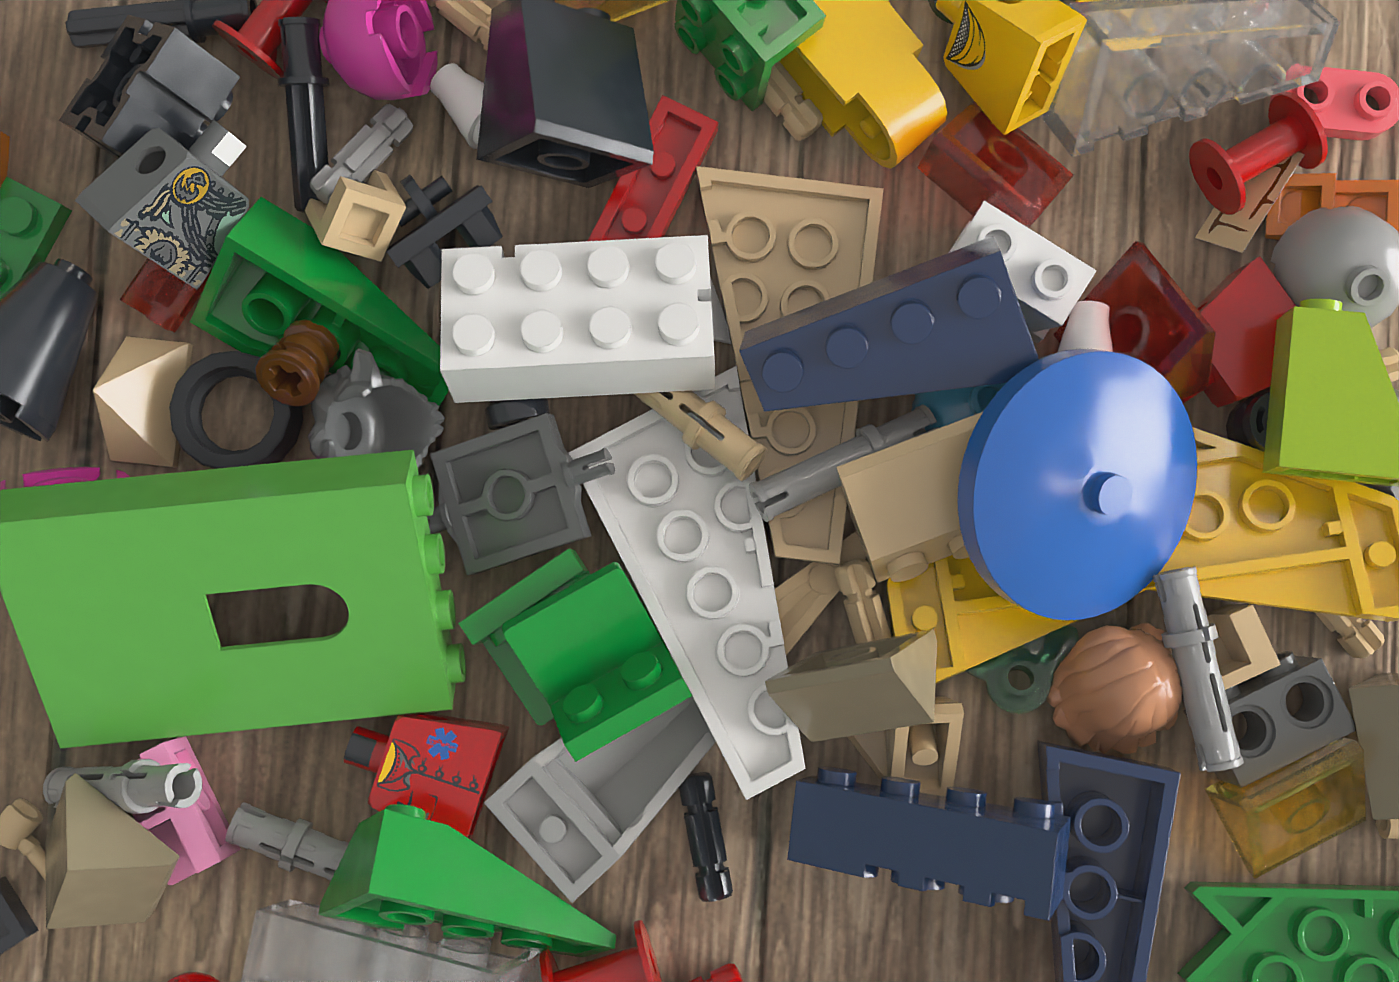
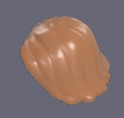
(1117, 689)

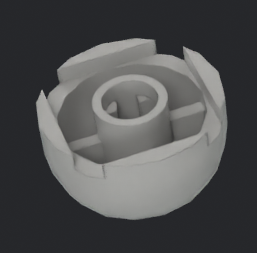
(1342, 258)

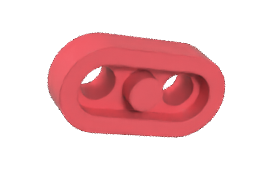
(1344, 106)

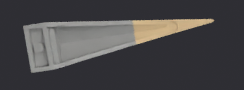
(592, 810)

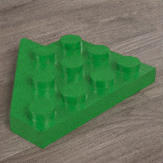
(1297, 933)

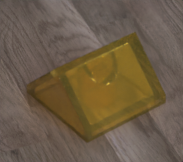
(1294, 806)

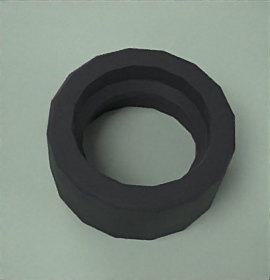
(188, 404)

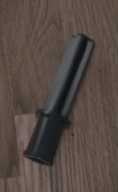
(192, 17)
(304, 103)

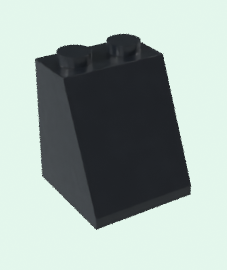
(563, 94)

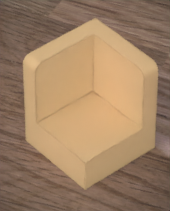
(358, 216)
(1241, 644)

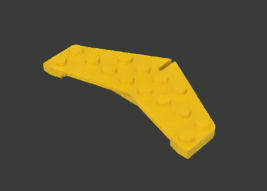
(1247, 534)

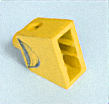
(1010, 54)

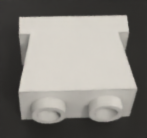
(1042, 274)

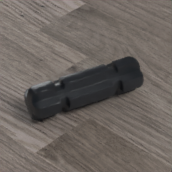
(705, 837)

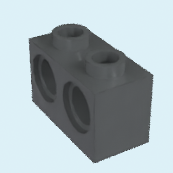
(1272, 733)

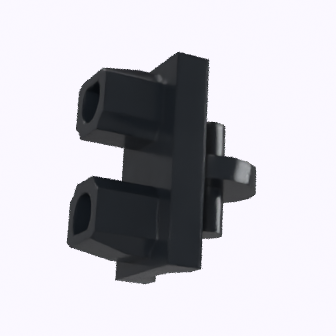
(466, 214)

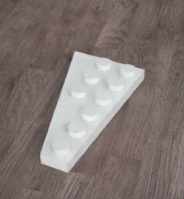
(705, 579)

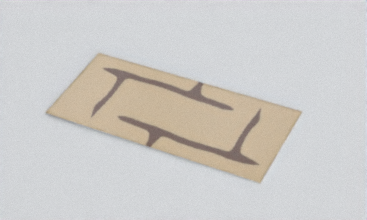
(1261, 193)

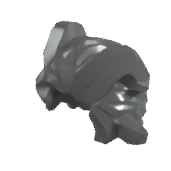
(371, 414)

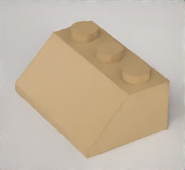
(908, 501)

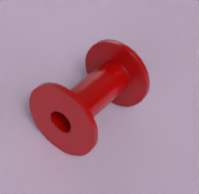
(261, 33)
(1291, 131)
(627, 965)

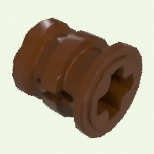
(298, 363)

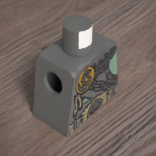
(171, 200)

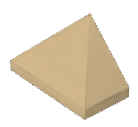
(136, 399)

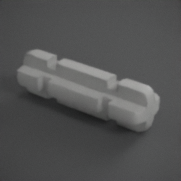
(364, 151)

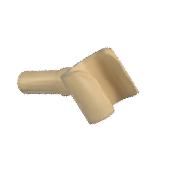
(16, 827)

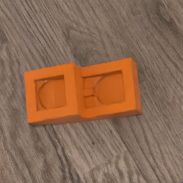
(1322, 190)

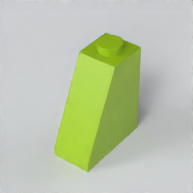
(1331, 399)

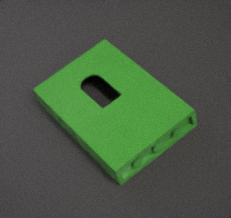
(119, 620)

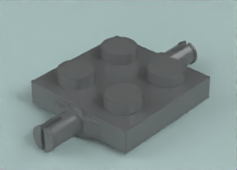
(513, 493)

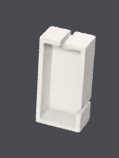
(577, 319)

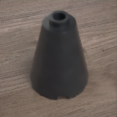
(40, 344)

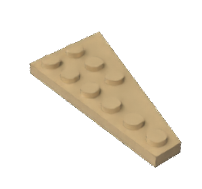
(775, 253)

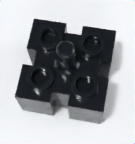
(150, 82)

